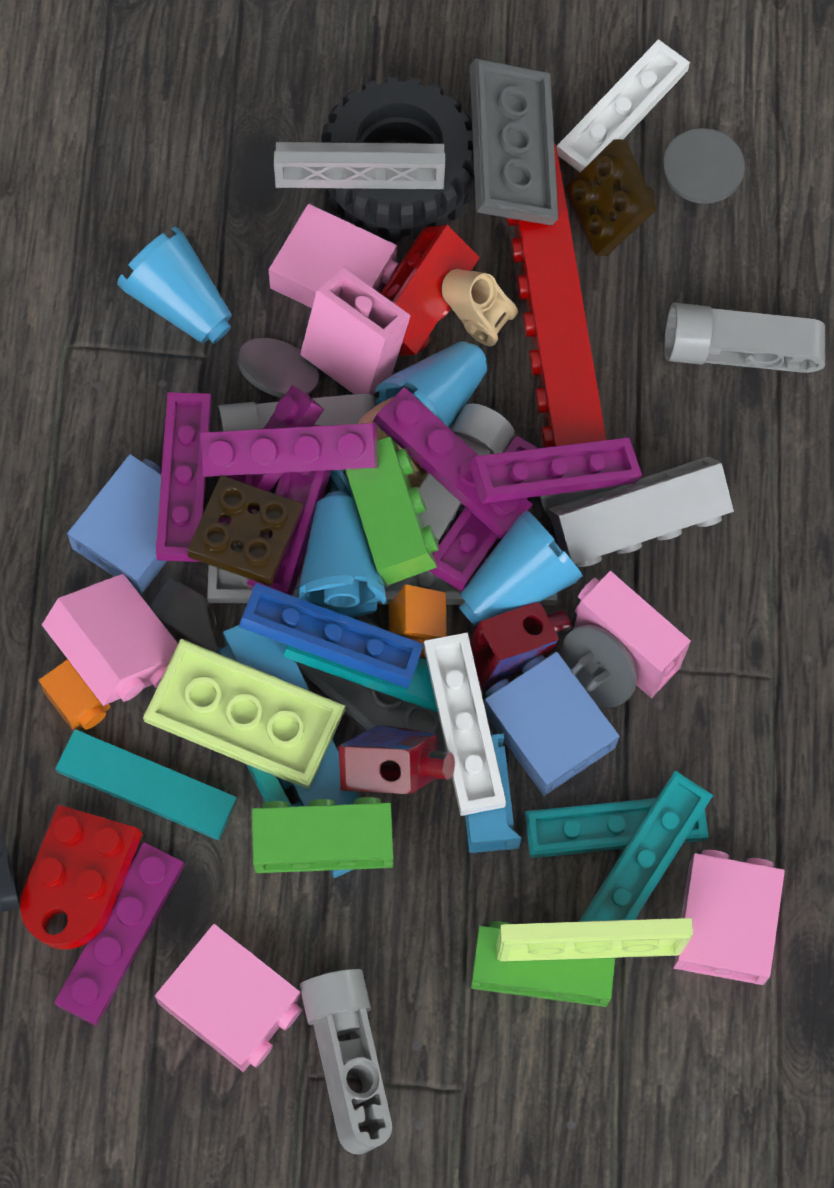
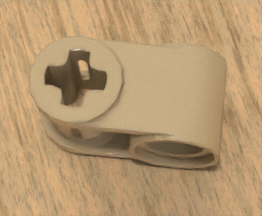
(478, 303)

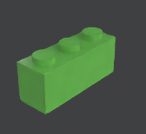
(392, 515)
(322, 836)
(565, 980)

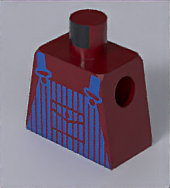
(513, 639)
(392, 761)

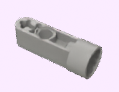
(743, 339)
(252, 416)
(484, 433)
(337, 1007)

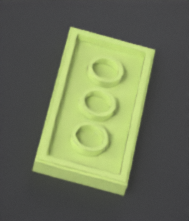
(244, 714)
(593, 939)

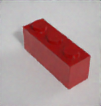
(419, 281)

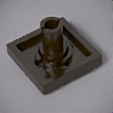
(618, 193)
(241, 544)

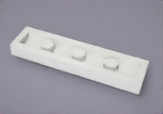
(624, 105)
(464, 723)

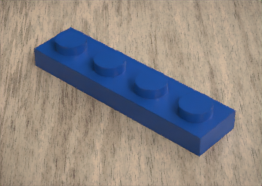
(331, 635)

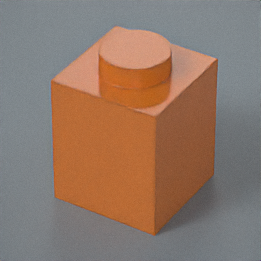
(418, 614)
(72, 697)

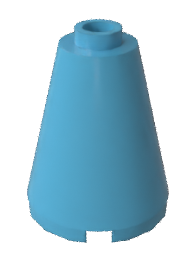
(178, 288)
(441, 380)
(339, 562)
(518, 572)

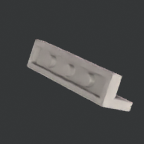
(359, 165)

